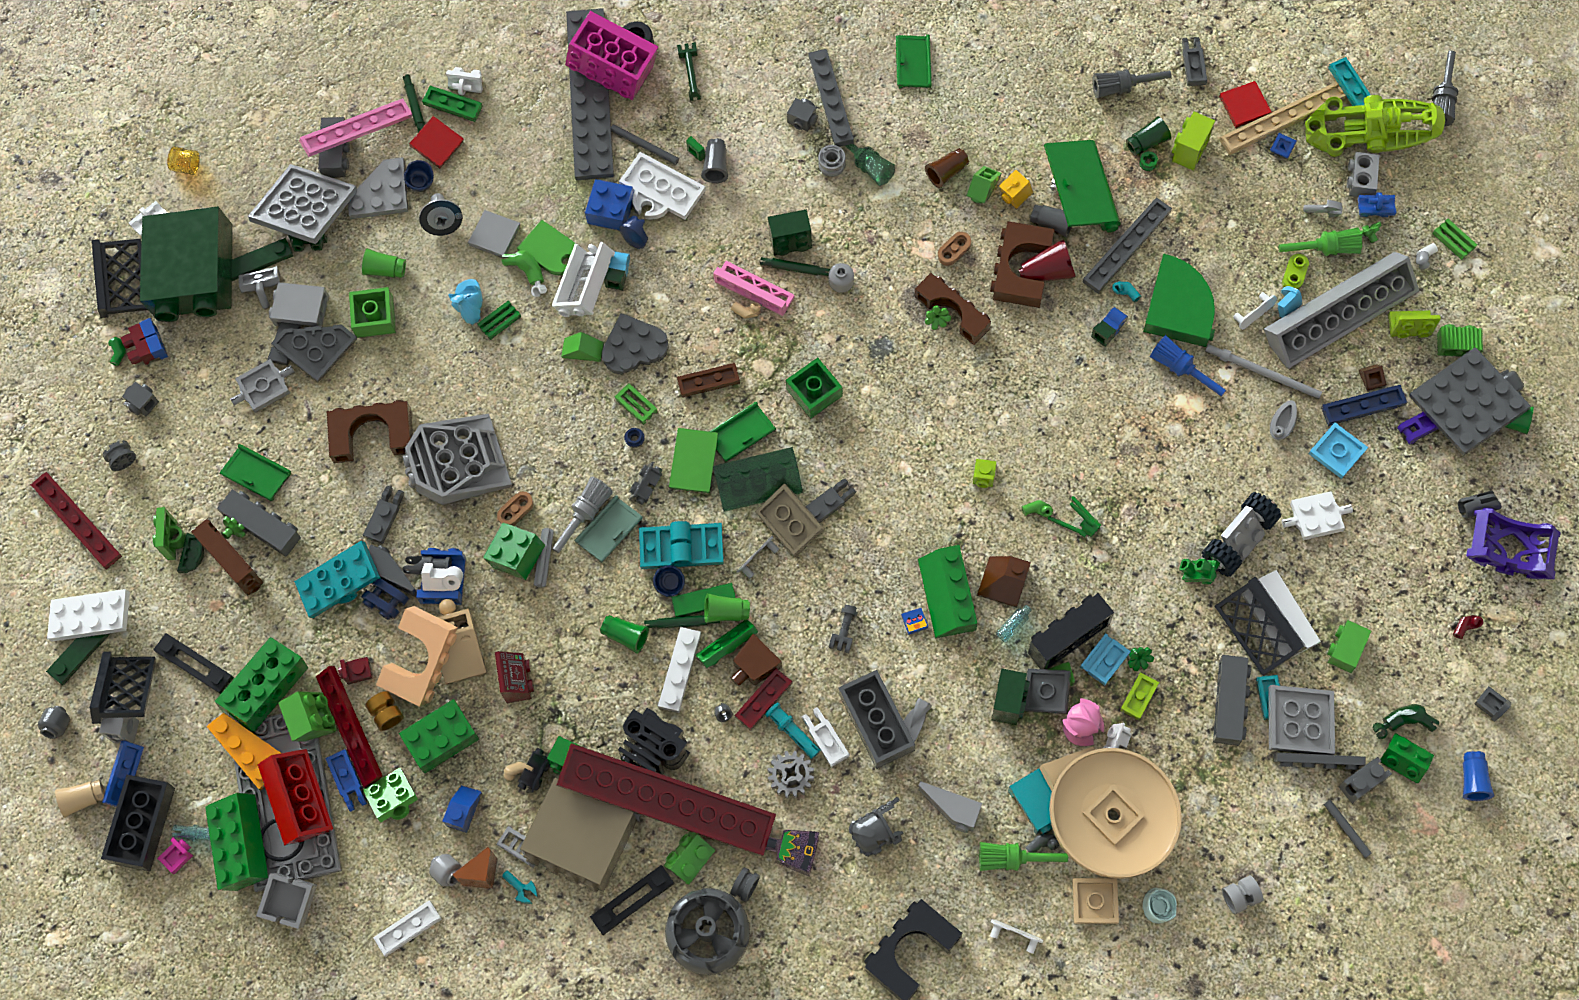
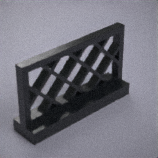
(102, 281)
(1275, 615)
(105, 686)

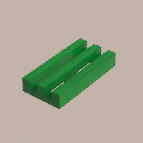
(494, 315)

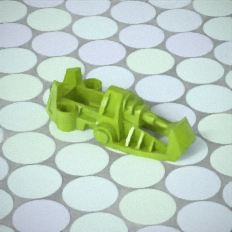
(1380, 122)

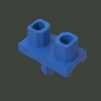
(1376, 205)

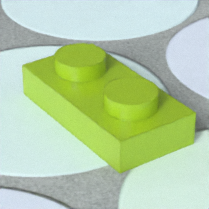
(1139, 696)

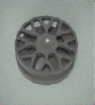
(119, 456)

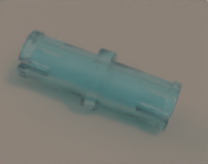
(191, 832)

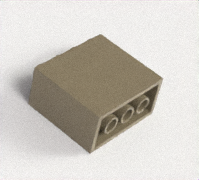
(578, 837)

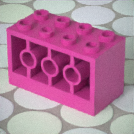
(611, 55)

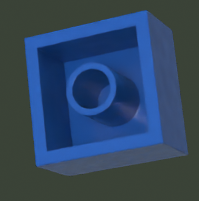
(609, 204)

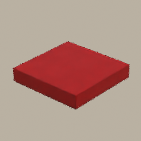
(1245, 104)
(436, 142)

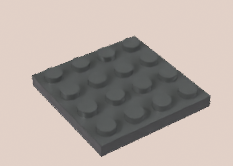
(1469, 401)

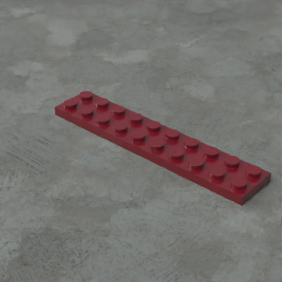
(666, 799)

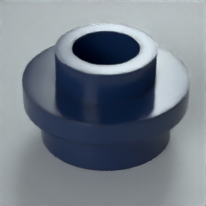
(634, 432)

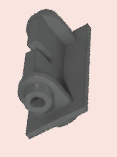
(640, 489)

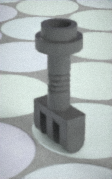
(849, 612)

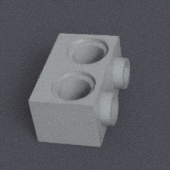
(1367, 175)

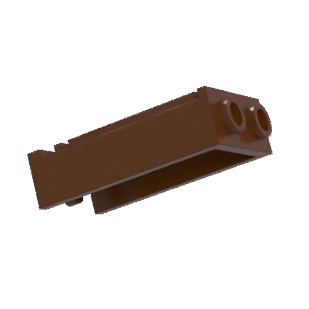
(227, 557)

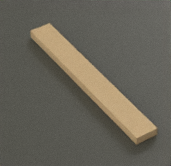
(1279, 119)

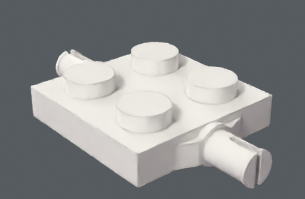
(1317, 515)

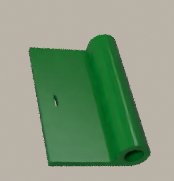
(1082, 184)

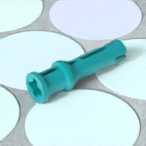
(786, 724)

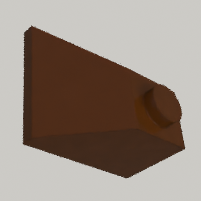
(1004, 579)

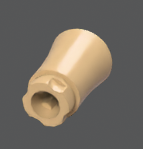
(79, 797)

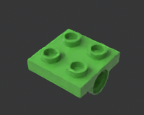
(166, 528)
(391, 796)

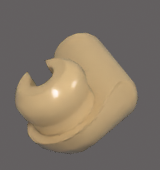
(514, 769)

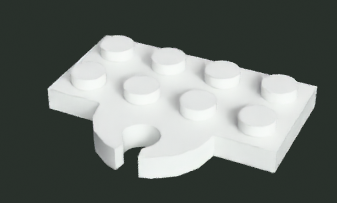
(661, 188)

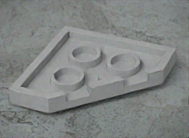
(382, 191)

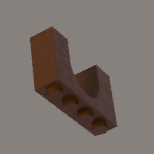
(1008, 285)
(344, 423)

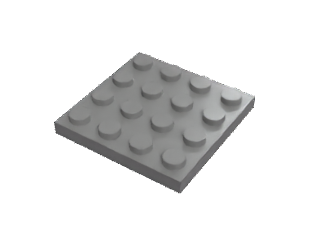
(302, 203)

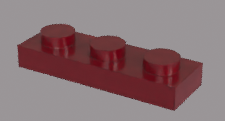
(763, 699)

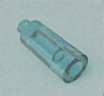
(1013, 624)

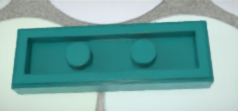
(1349, 81)

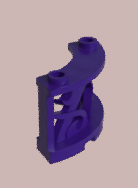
(1484, 553)

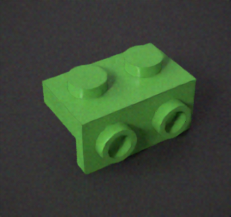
(689, 857)

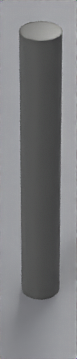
(1357, 841)

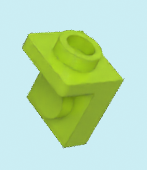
(984, 473)

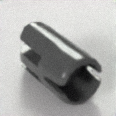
(1478, 502)

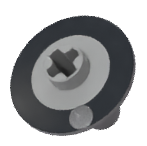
(440, 216)

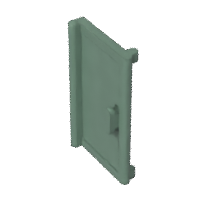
(611, 523)

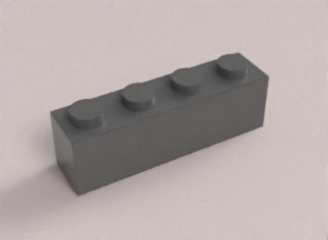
(260, 523)
(1230, 700)

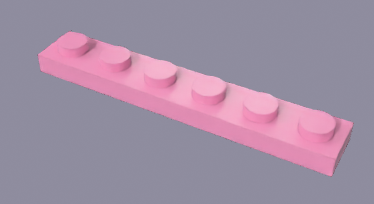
(355, 127)

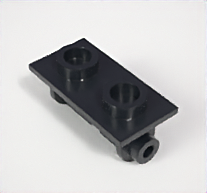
(532, 779)

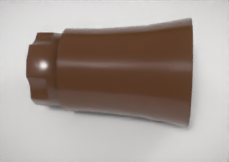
(946, 167)

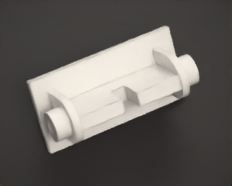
(1118, 736)

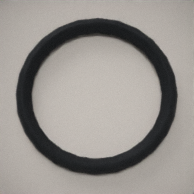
(279, 859)

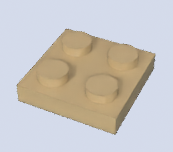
(1095, 901)

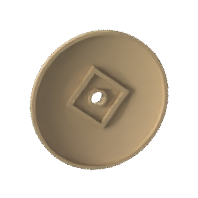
(1136, 791)

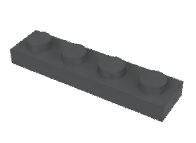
(1328, 761)

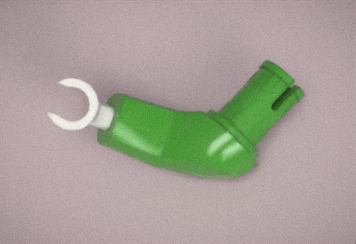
(529, 265)

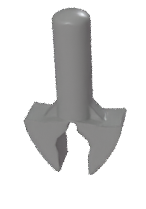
(1332, 207)

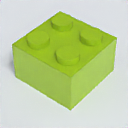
(1192, 140)

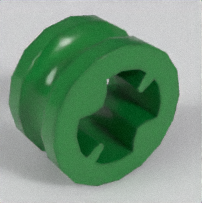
(1148, 155)

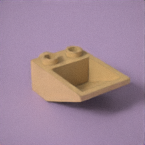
(465, 654)

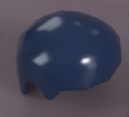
(418, 176)
(668, 581)

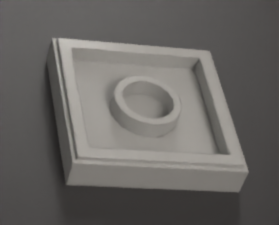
(494, 233)

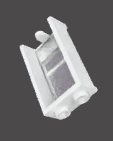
(582, 280)

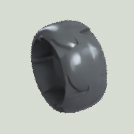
(713, 903)

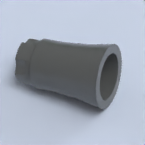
(715, 162)
(1050, 218)

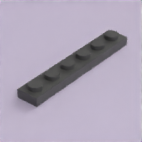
(831, 98)
(1127, 245)

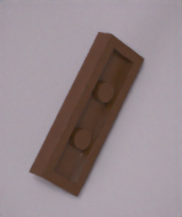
(708, 380)

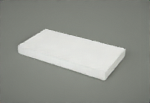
(1283, 598)

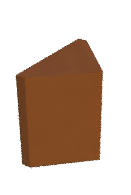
(478, 871)

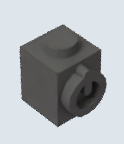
(802, 114)
(139, 399)

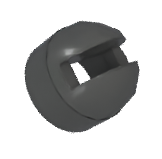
(725, 716)

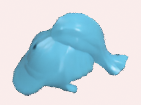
(468, 300)

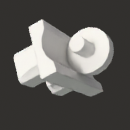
(464, 81)
(153, 209)

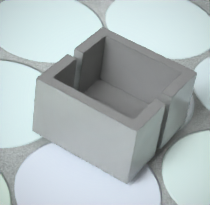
(286, 899)

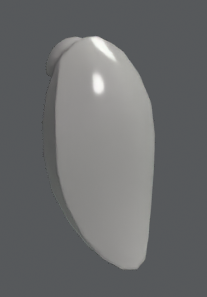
(1284, 420)

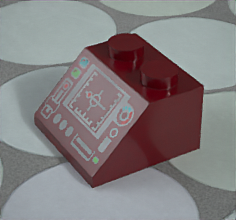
(513, 676)

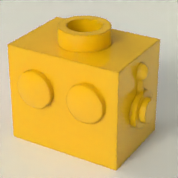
(1015, 189)

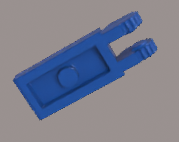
(345, 778)

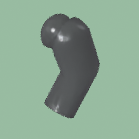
(1042, 840)

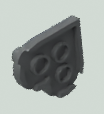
(633, 344)

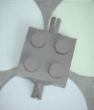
(262, 385)

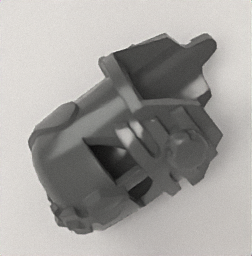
(874, 828)

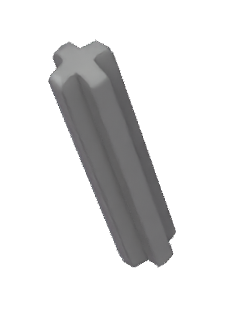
(544, 558)

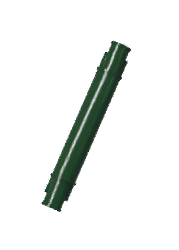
(413, 102)
(795, 266)
(675, 622)

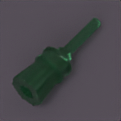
(872, 163)

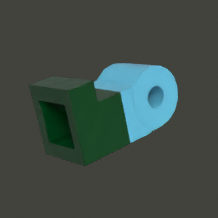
(617, 271)

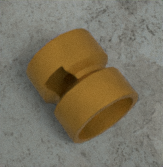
(383, 709)

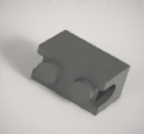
(1364, 780)

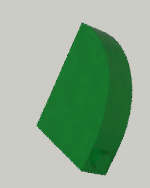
(1181, 304)

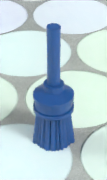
(1181, 363)

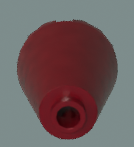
(1049, 264)

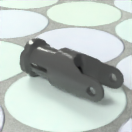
(419, 561)

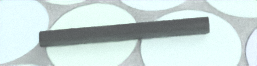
(644, 144)

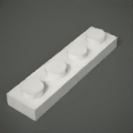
(679, 670)

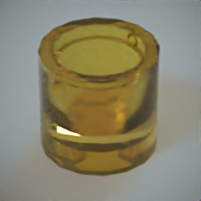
(183, 160)

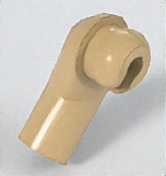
(746, 312)

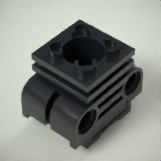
(653, 742)

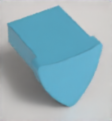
(1290, 302)

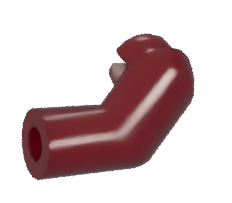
(1467, 623)

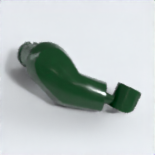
(1405, 715)

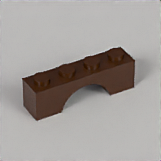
(935, 292)

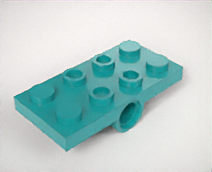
(681, 545)
(337, 579)

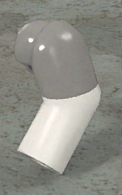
(1423, 256)

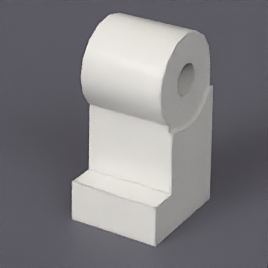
(441, 579)

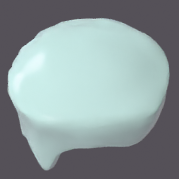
(1159, 905)

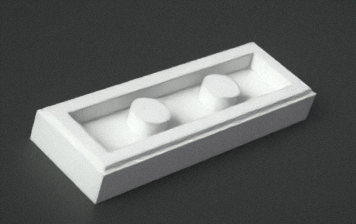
(407, 928)

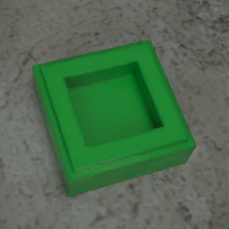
(695, 148)

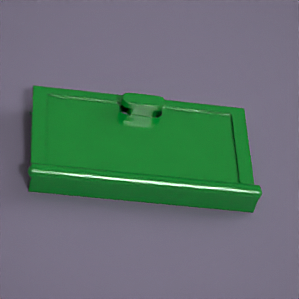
(916, 60)
(744, 427)
(249, 468)

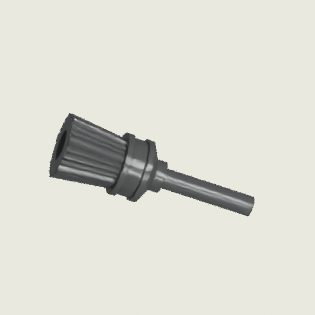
(1122, 81)
(1446, 94)

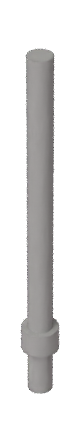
(1225, 355)

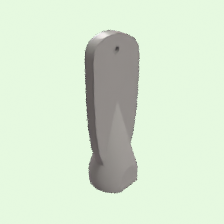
(916, 718)

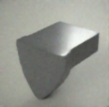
(1493, 703)

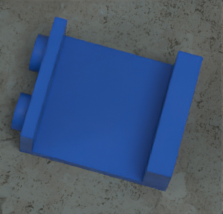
(435, 597)

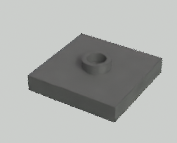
(1048, 691)

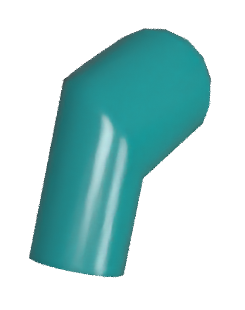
(1126, 288)

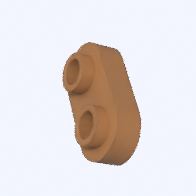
(953, 249)
(514, 509)

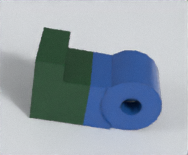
(1109, 326)

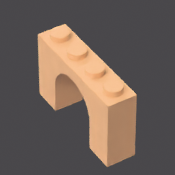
(438, 638)

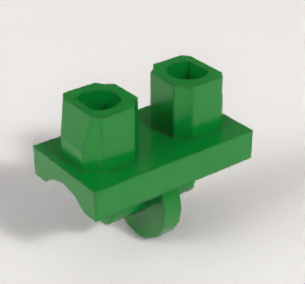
(1199, 570)

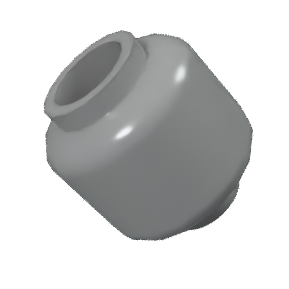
(841, 277)
(442, 869)

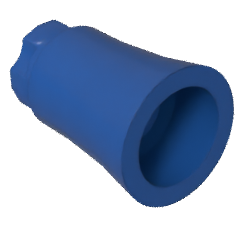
(1476, 777)

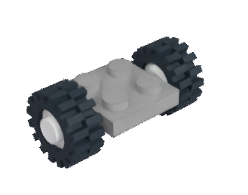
(1243, 533)

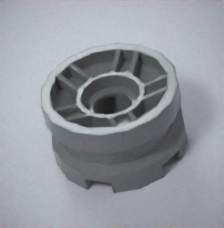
(745, 884)

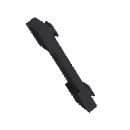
(216, 678)
(657, 880)

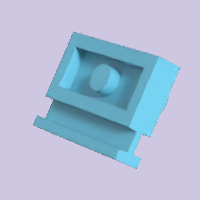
(1105, 659)

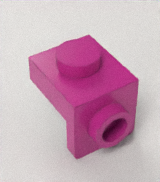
(175, 855)

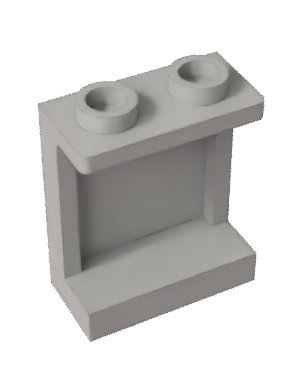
(298, 304)

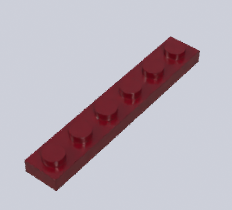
(76, 520)
(349, 726)

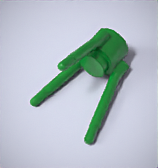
(1089, 524)

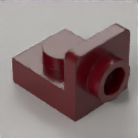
(355, 670)

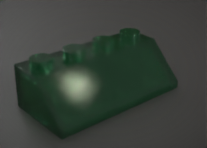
(756, 478)

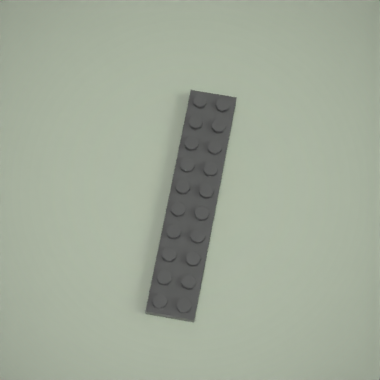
(589, 116)

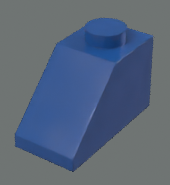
(462, 809)

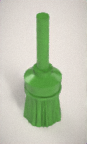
(1330, 243)
(1011, 856)

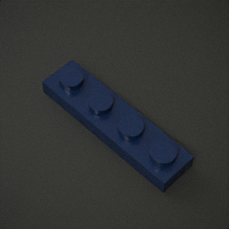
(1364, 405)

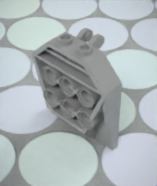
(430, 475)

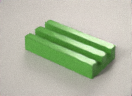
(1457, 236)
(647, 415)

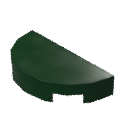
(191, 554)

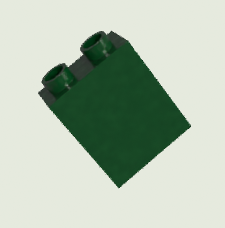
(186, 263)

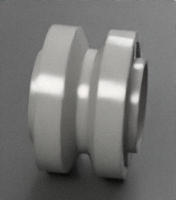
(831, 168)

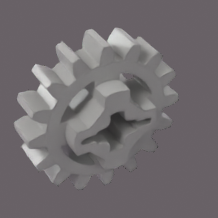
(799, 780)

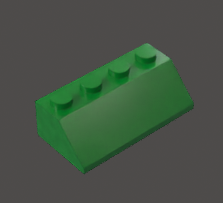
(947, 592)

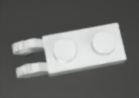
(826, 739)

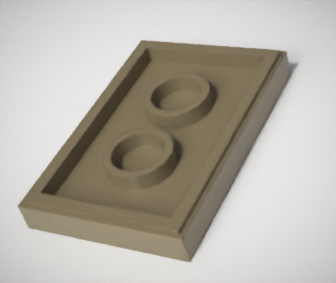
(790, 520)

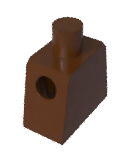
(754, 662)

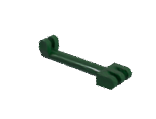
(687, 54)

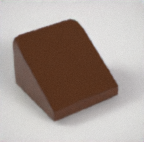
(1373, 377)

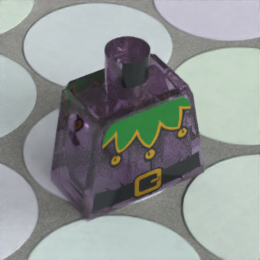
(795, 849)

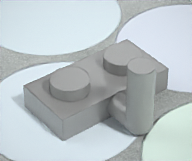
(259, 280)

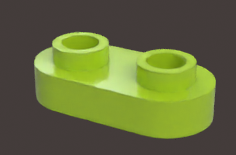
(1295, 271)

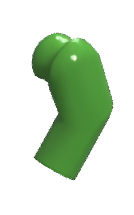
(1038, 507)

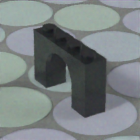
(920, 920)

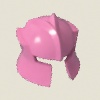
(1082, 722)

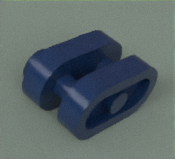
(386, 610)

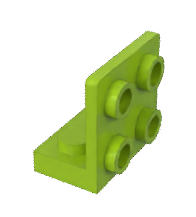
(1412, 323)

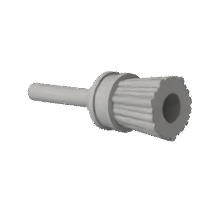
(585, 508)

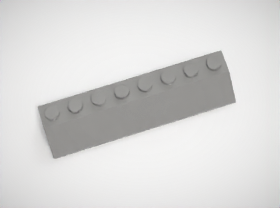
(1342, 309)

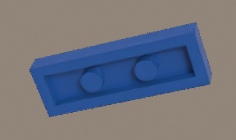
(125, 764)

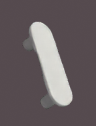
(1268, 303)
(1033, 942)

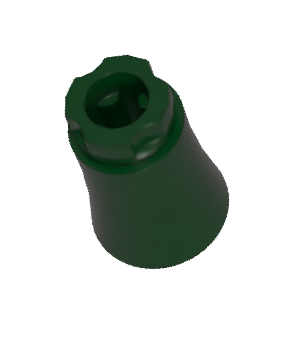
(1149, 136)

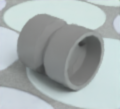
(1243, 894)

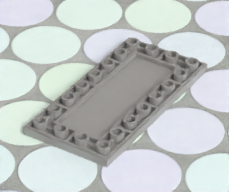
(319, 854)

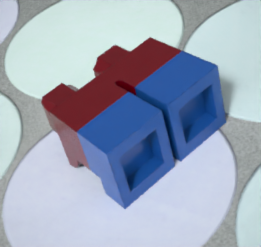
(147, 343)

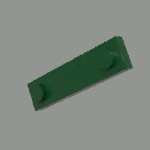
(261, 258)
(74, 657)

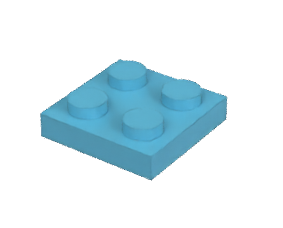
(1338, 450)

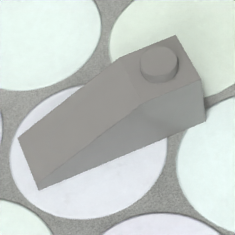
(955, 808)

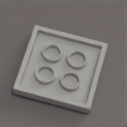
(1301, 720)

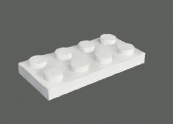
(88, 615)

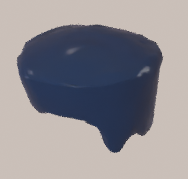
(634, 233)

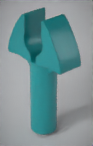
(520, 887)

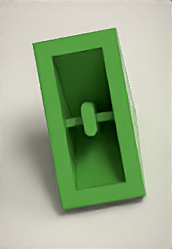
(582, 347)

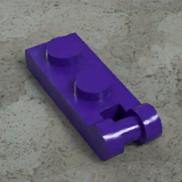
(1421, 423)

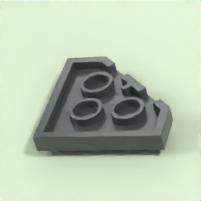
(314, 348)

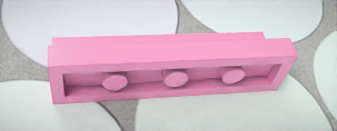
(753, 291)

